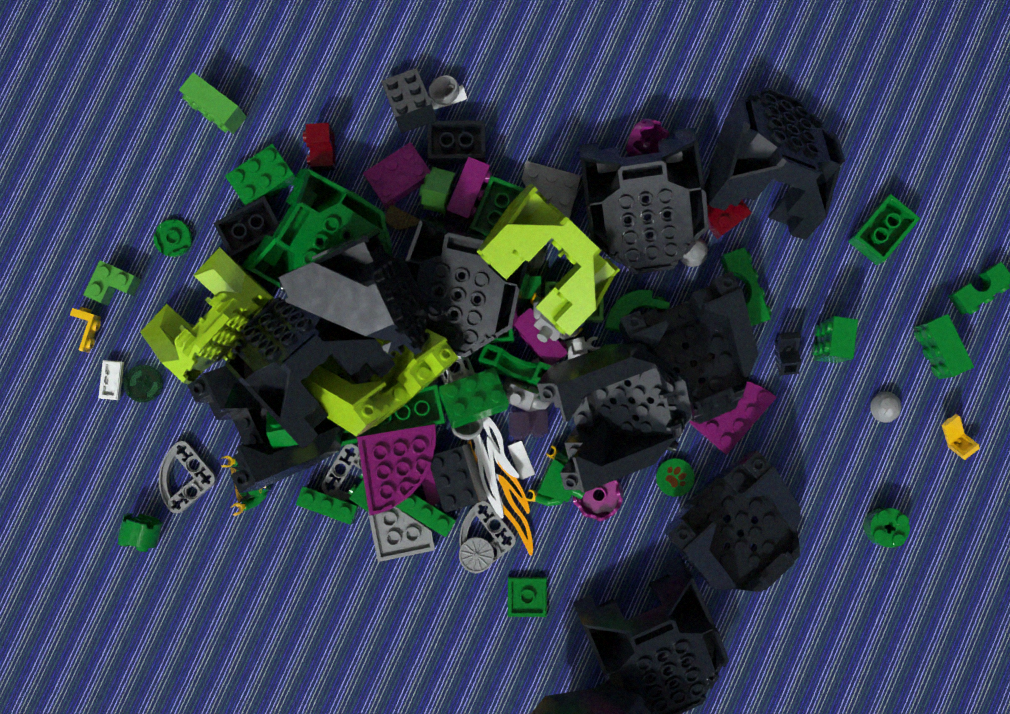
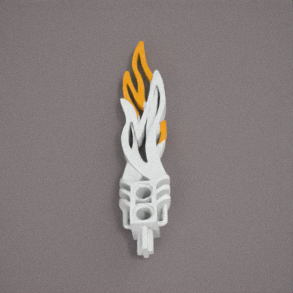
(502, 461)

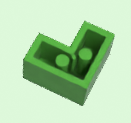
(437, 190)
(106, 281)

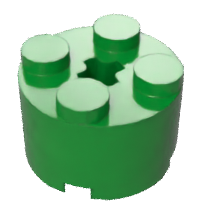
(897, 530)
(139, 531)

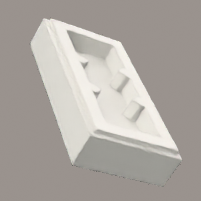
(111, 380)

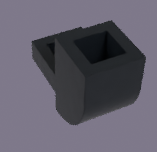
(787, 353)

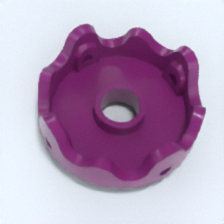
(645, 137)
(604, 508)

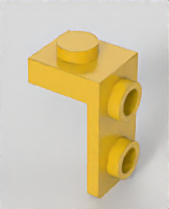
(92, 326)
(957, 439)

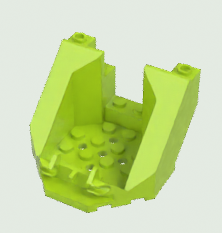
(524, 231)
(192, 349)
(368, 404)

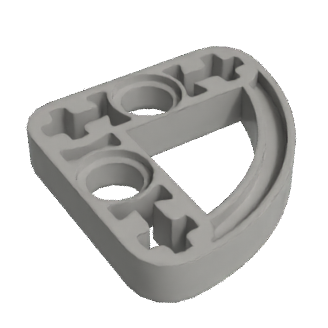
(355, 460)
(197, 482)
(497, 541)

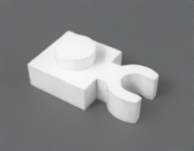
(579, 347)

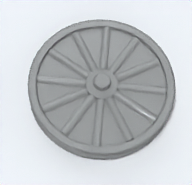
(476, 555)

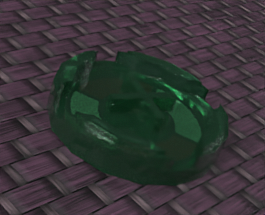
(143, 383)

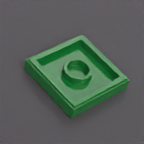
(527, 596)

